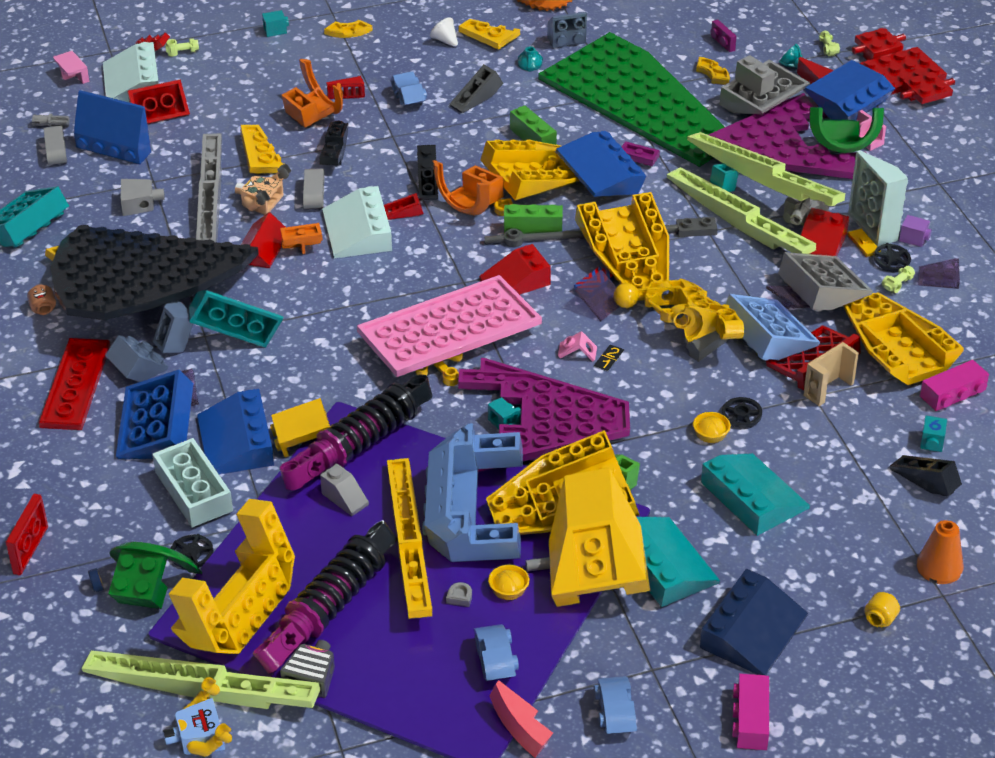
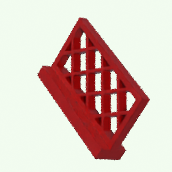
(833, 336)

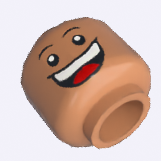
(41, 299)

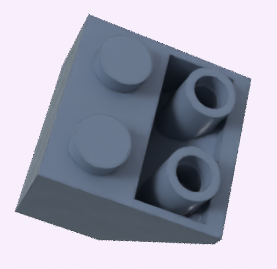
(567, 29)
(173, 328)
(135, 359)

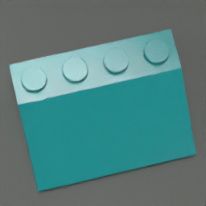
(28, 213)
(751, 491)
(672, 562)

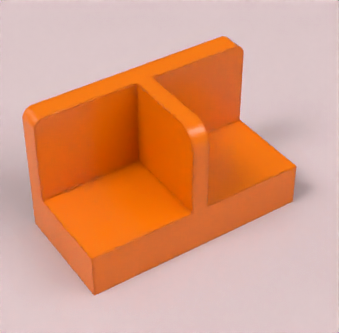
(301, 236)

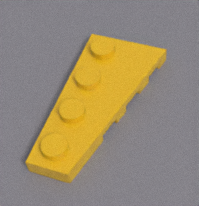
(258, 152)

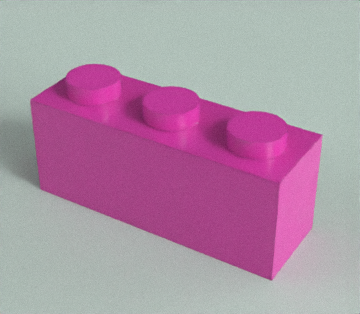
(954, 385)
(751, 711)

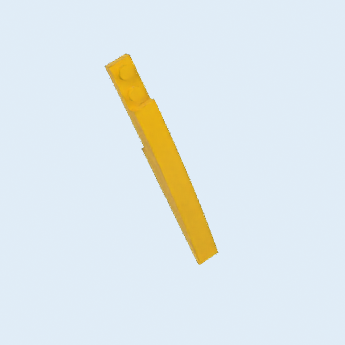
(409, 539)

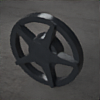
(892, 257)
(742, 412)
(193, 550)

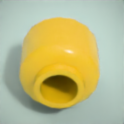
(882, 609)

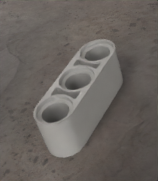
(55, 145)
(313, 188)

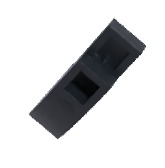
(334, 143)
(427, 184)

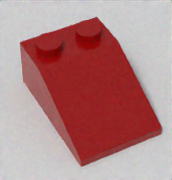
(826, 230)
(522, 269)

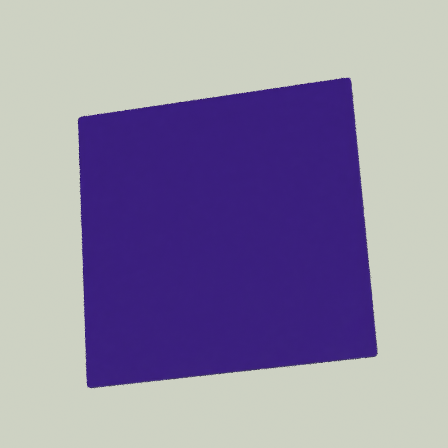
(393, 671)

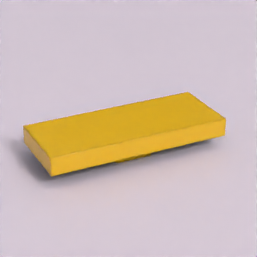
(863, 242)

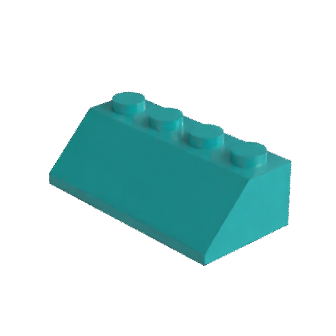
(233, 318)

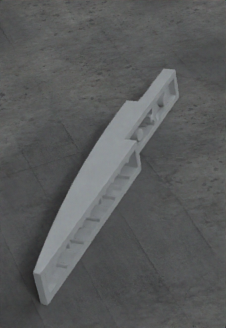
(209, 188)

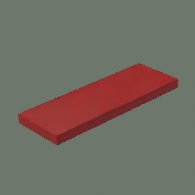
(74, 384)

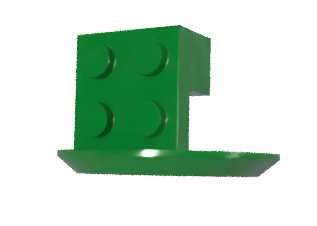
(844, 134)
(140, 573)

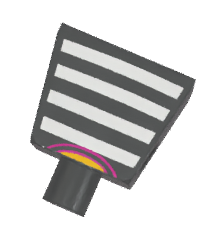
(311, 665)

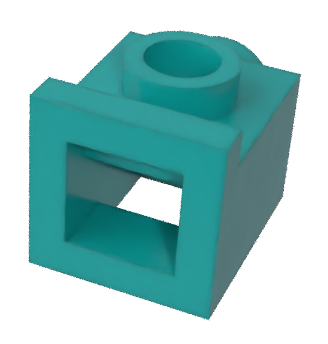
(503, 413)

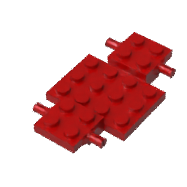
(908, 70)

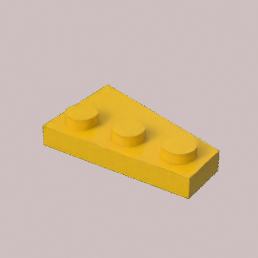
(484, 33)

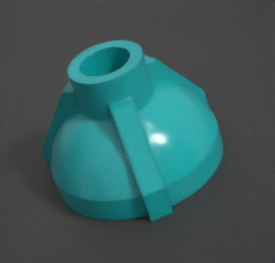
(791, 57)
(530, 59)

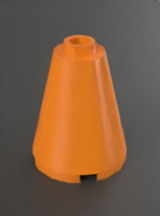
(942, 554)

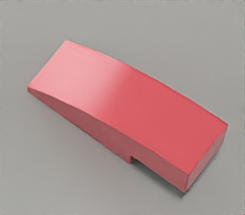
(520, 719)

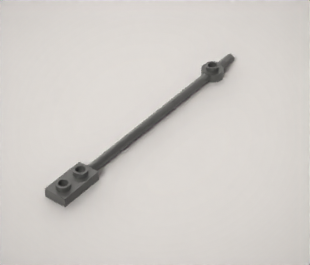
(685, 227)

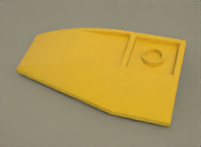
(901, 339)

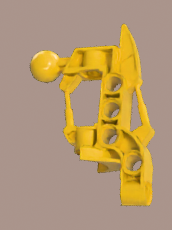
(699, 315)

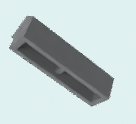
(705, 345)

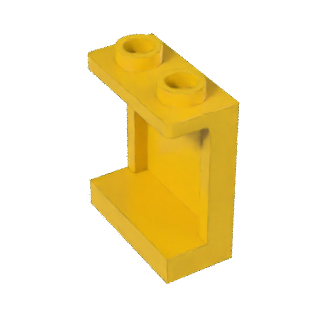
(298, 424)

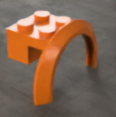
(312, 106)
(478, 189)

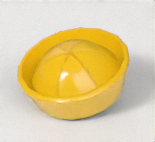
(711, 427)
(508, 581)

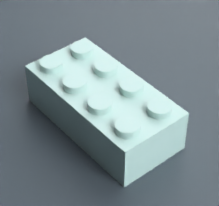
(192, 482)

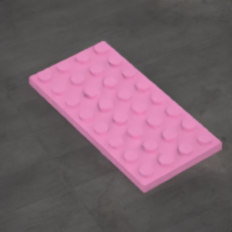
(448, 325)

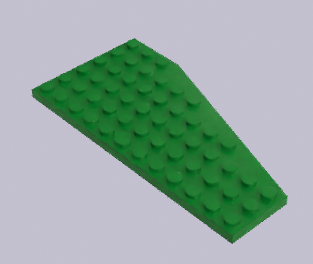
(634, 92)

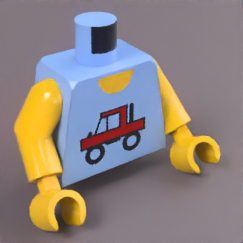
(199, 724)

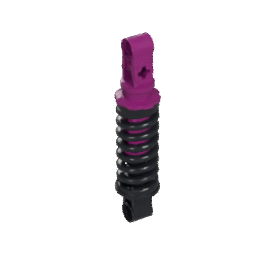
(357, 431)
(327, 594)

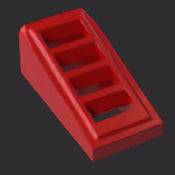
(345, 83)
(404, 207)

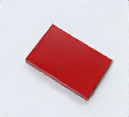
(27, 534)

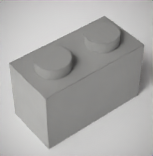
(755, 75)

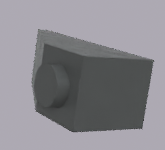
(478, 89)

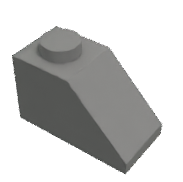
(343, 490)

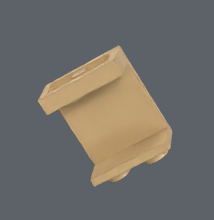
(834, 364)

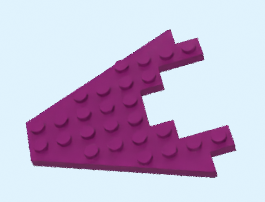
(776, 137)
(551, 409)

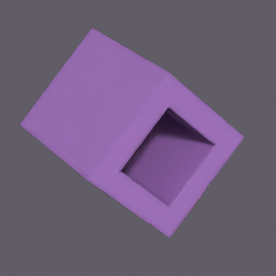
(915, 231)

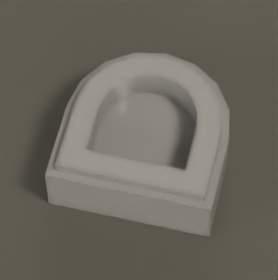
(459, 594)

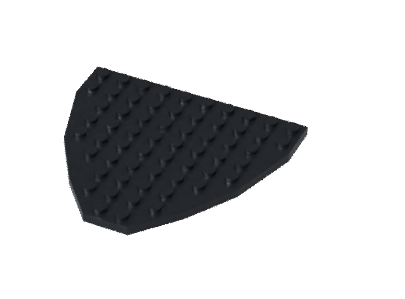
(124, 272)

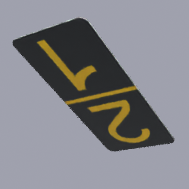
(609, 357)

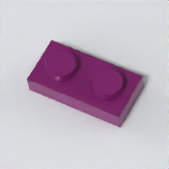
(723, 35)
(641, 154)

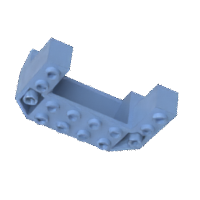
(453, 496)

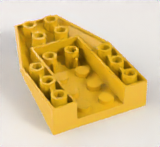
(527, 166)
(628, 239)
(535, 491)
(595, 540)

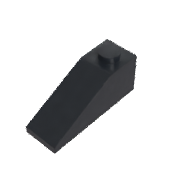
(930, 474)

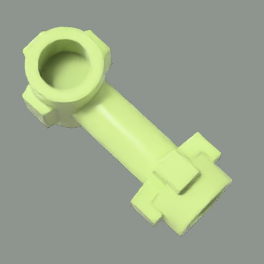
(172, 47)
(830, 48)
(894, 284)

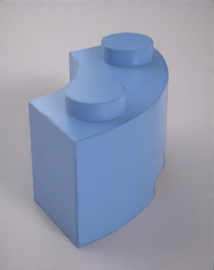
(408, 89)
(495, 652)
(616, 705)

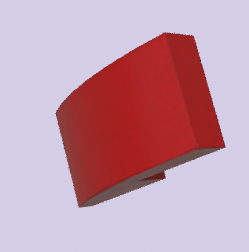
(158, 41)

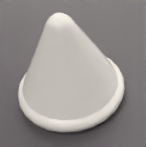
(445, 32)

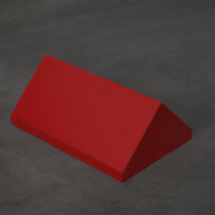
(161, 101)
(267, 237)

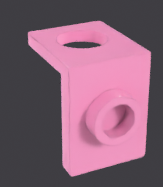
(577, 342)

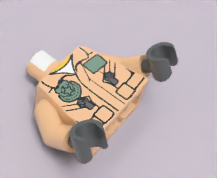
(263, 193)

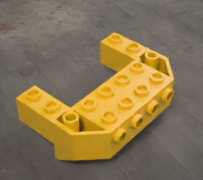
(249, 595)

